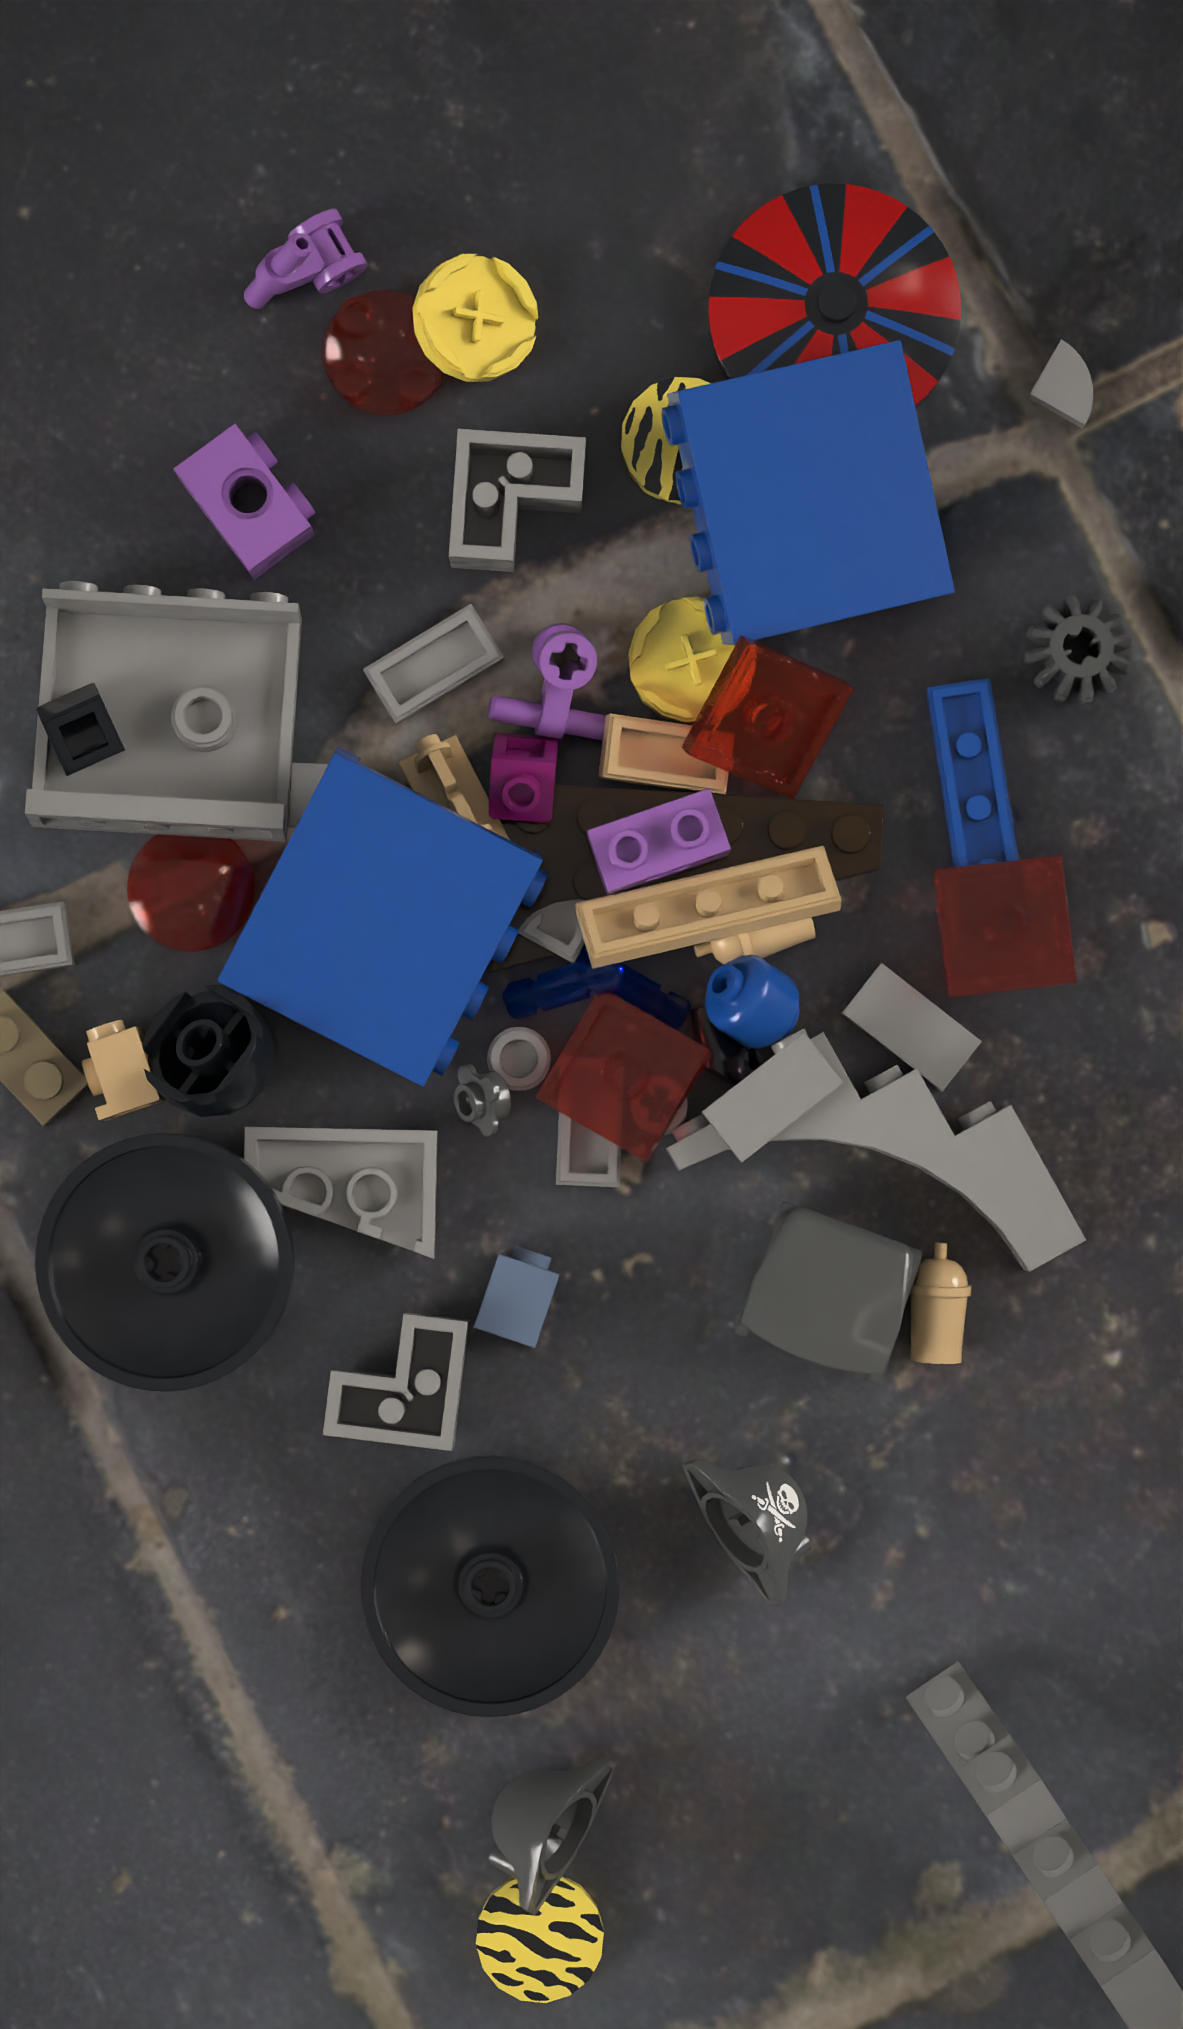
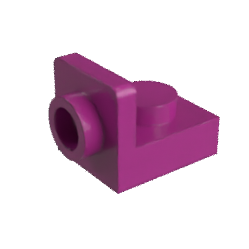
(522, 777)

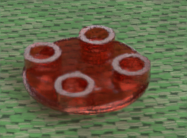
(376, 355)
(190, 890)

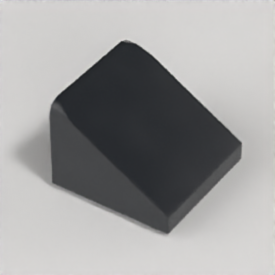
(80, 729)

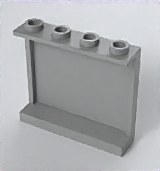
(142, 657)

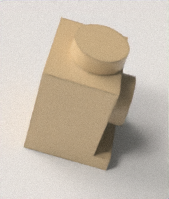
(118, 1070)

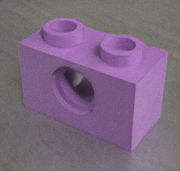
(257, 537)
(658, 842)

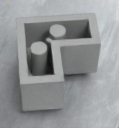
(503, 474)
(414, 1405)

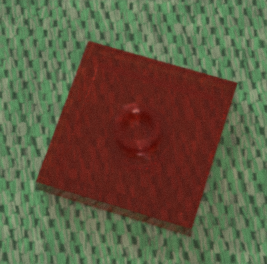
(767, 717)
(1004, 926)
(624, 1075)

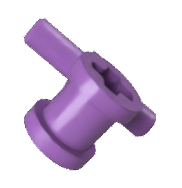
(312, 253)
(553, 713)

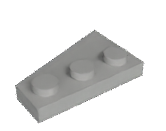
(355, 1178)

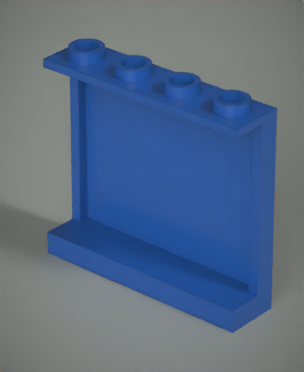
(808, 493)
(383, 920)

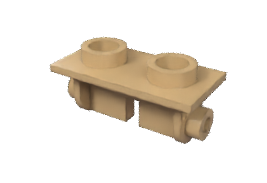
(448, 778)

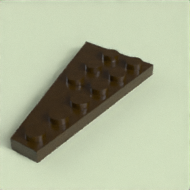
(753, 825)

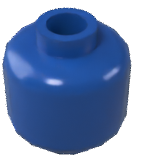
(752, 1001)

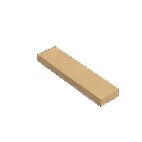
(708, 906)

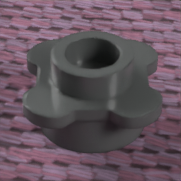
(482, 1098)

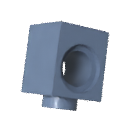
(518, 1296)

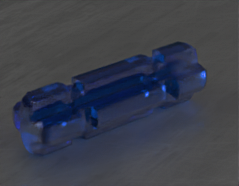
(560, 988)
(648, 997)

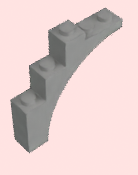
(984, 1163)
(1049, 1851)

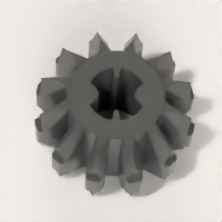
(1065, 630)

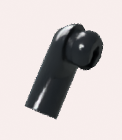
(728, 1059)

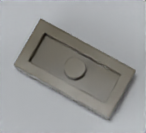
(34, 1065)

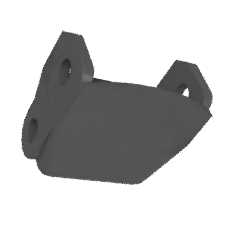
(830, 1292)

